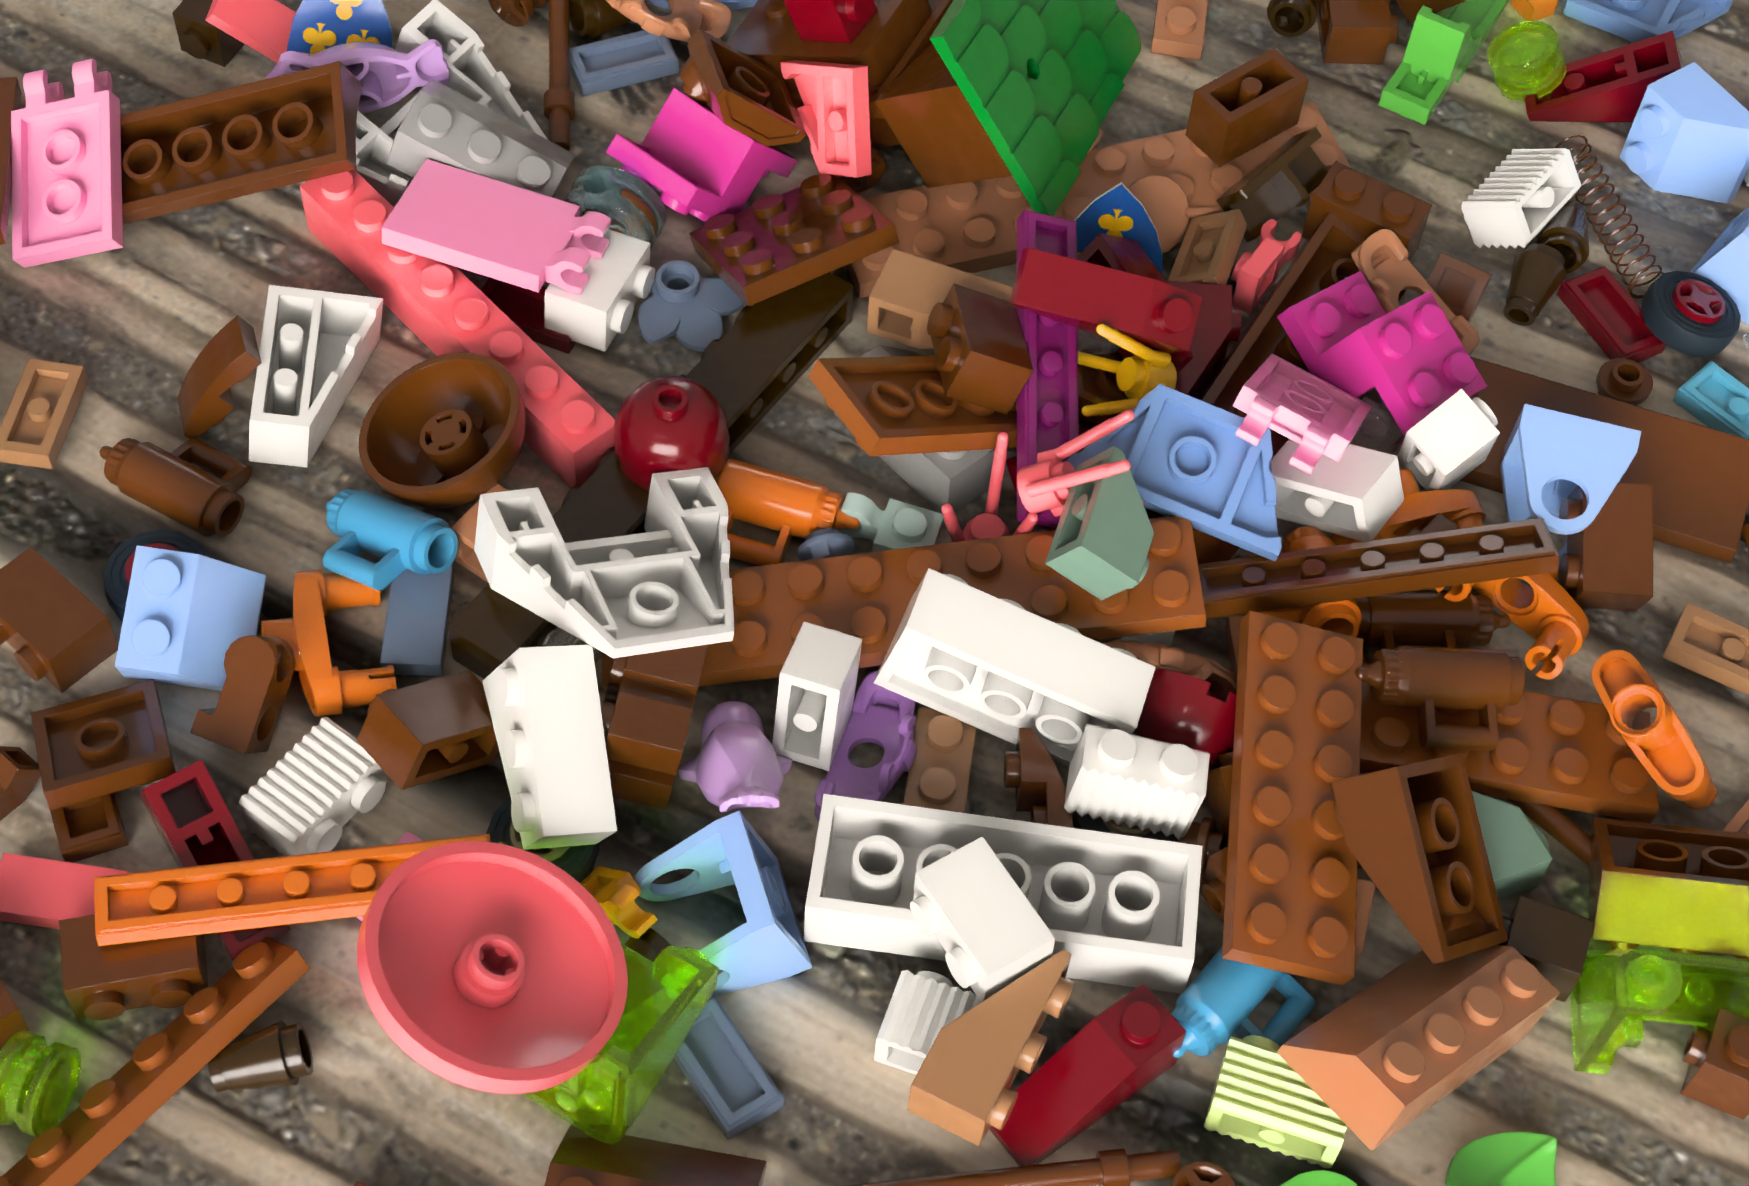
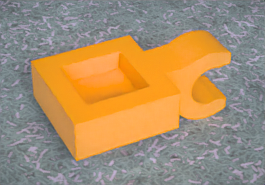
(616, 894)

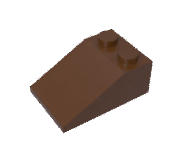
(1424, 852)

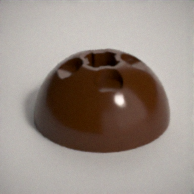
(444, 431)

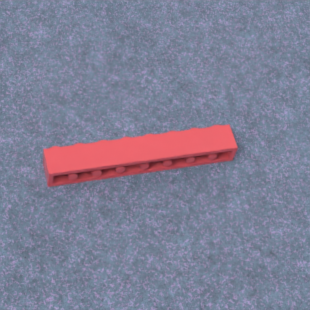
(456, 317)

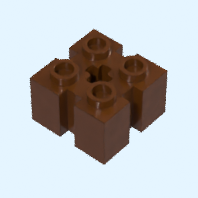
(649, 720)

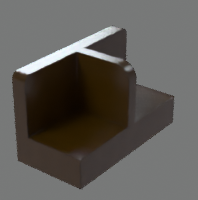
(1277, 183)

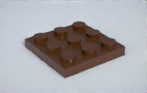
(792, 237)

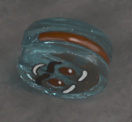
(622, 197)

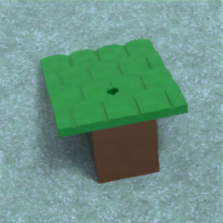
(1012, 93)

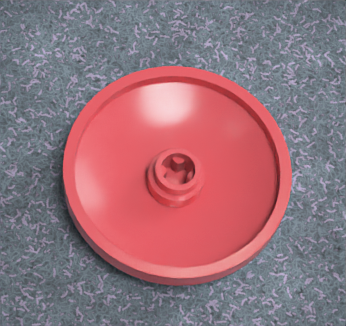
(492, 967)

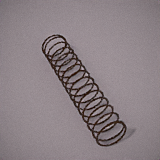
(1612, 220)

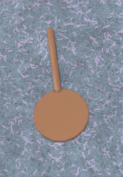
(1167, 208)

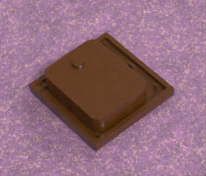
(885, 44)

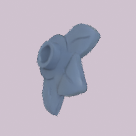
(686, 306)

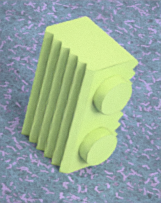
(1271, 1105)

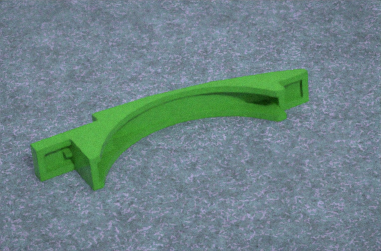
(1438, 55)

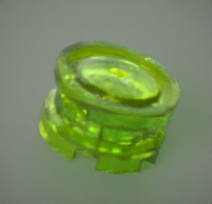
(1526, 60)
(36, 1081)

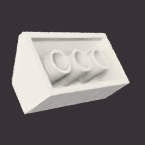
(1010, 668)

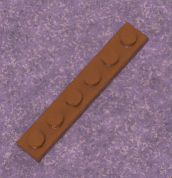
(159, 1067)

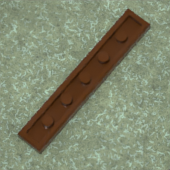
(1378, 568)

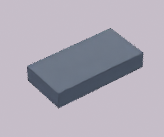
(622, 62)
(418, 623)
(726, 1072)

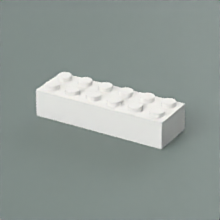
(1106, 897)

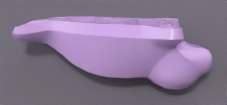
(382, 71)
(736, 760)

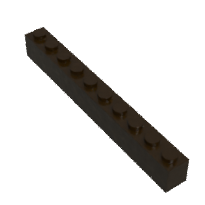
(748, 376)

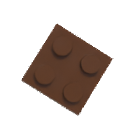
(102, 744)

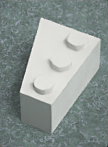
(309, 363)
(552, 745)

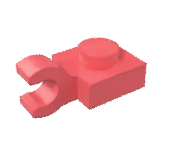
(1259, 271)

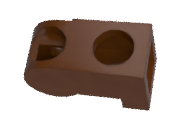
(252, 695)

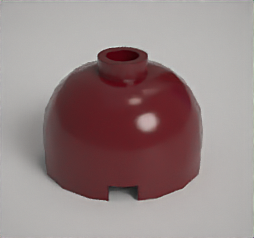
(669, 428)
(1186, 713)

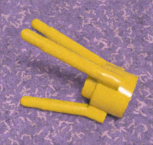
(1133, 375)

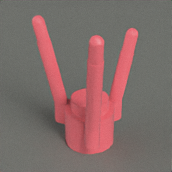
(1048, 481)
(988, 524)

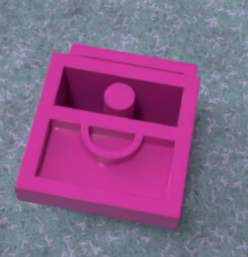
(698, 159)
(1402, 354)

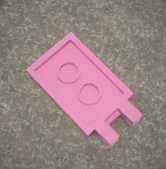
(66, 168)
(495, 229)
(1301, 409)

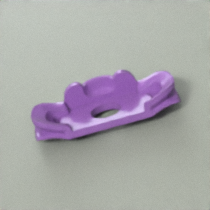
(876, 718)

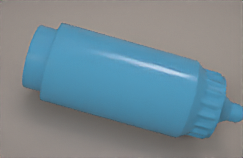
(389, 531)
(1226, 995)

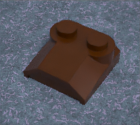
(740, 91)

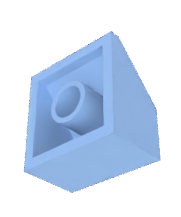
(1689, 137)
(185, 617)

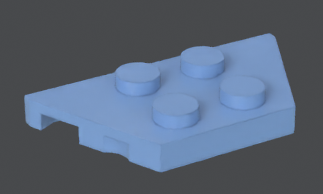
(1645, 18)
(1198, 469)

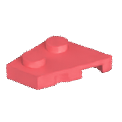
(834, 114)

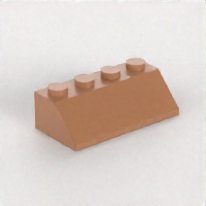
(1417, 1036)

